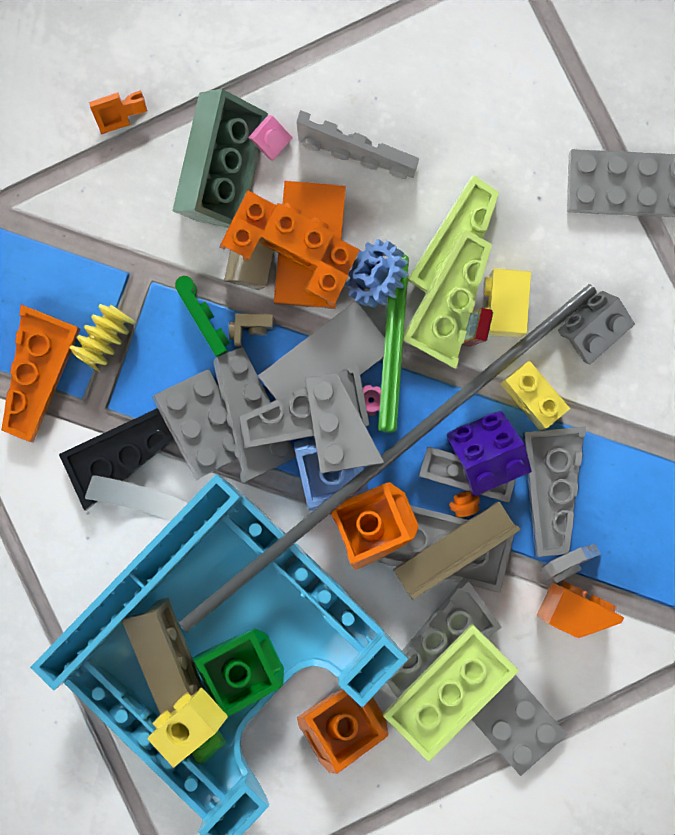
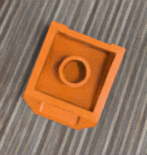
(375, 524)
(342, 729)

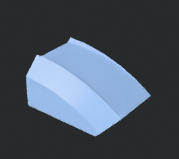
(318, 485)

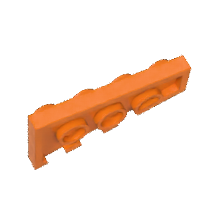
(36, 370)

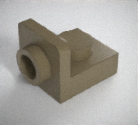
(255, 324)

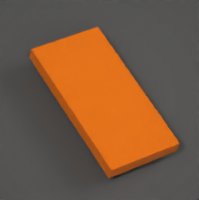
(318, 202)

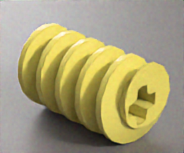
(101, 336)

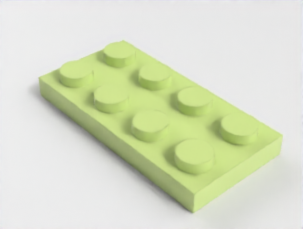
(450, 692)

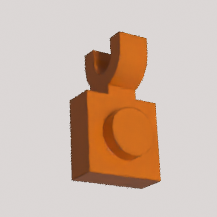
(113, 112)

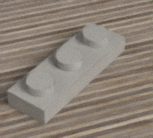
(447, 469)

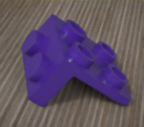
(489, 452)

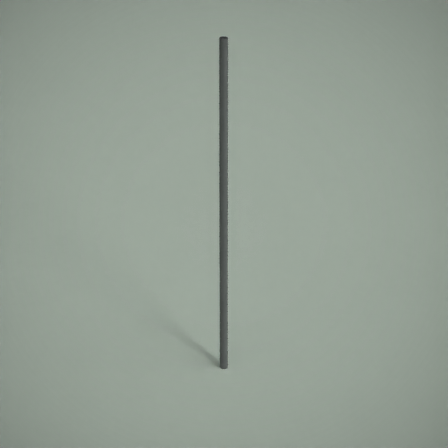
(388, 457)

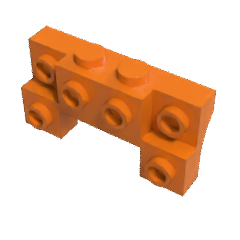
(294, 237)

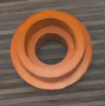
(465, 504)

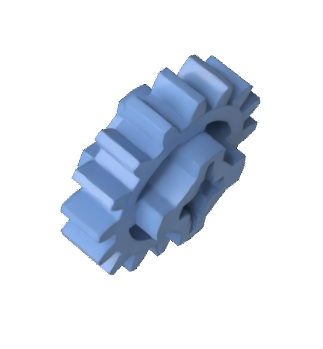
(376, 273)

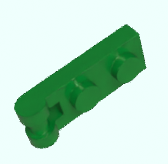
(202, 315)

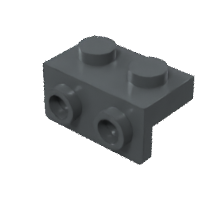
(597, 326)

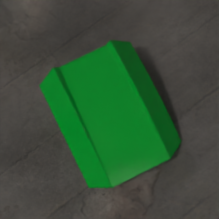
(240, 670)

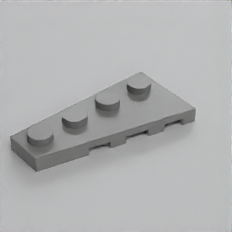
(354, 146)
(243, 394)
(291, 415)
(441, 630)

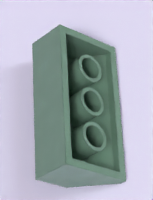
(218, 158)

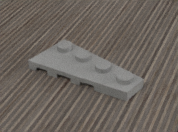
(553, 486)

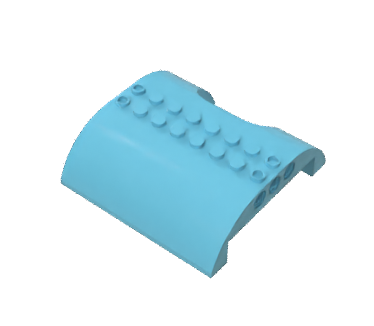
(289, 600)

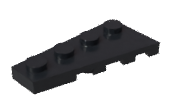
(116, 452)

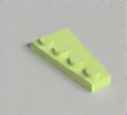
(470, 212)
(446, 308)

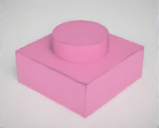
(270, 137)

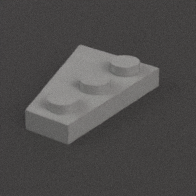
(337, 427)
(569, 563)

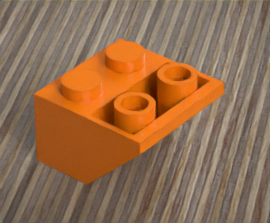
(571, 612)

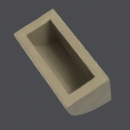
(251, 273)

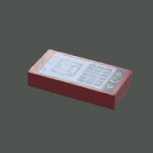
(478, 327)

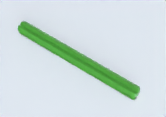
(393, 358)

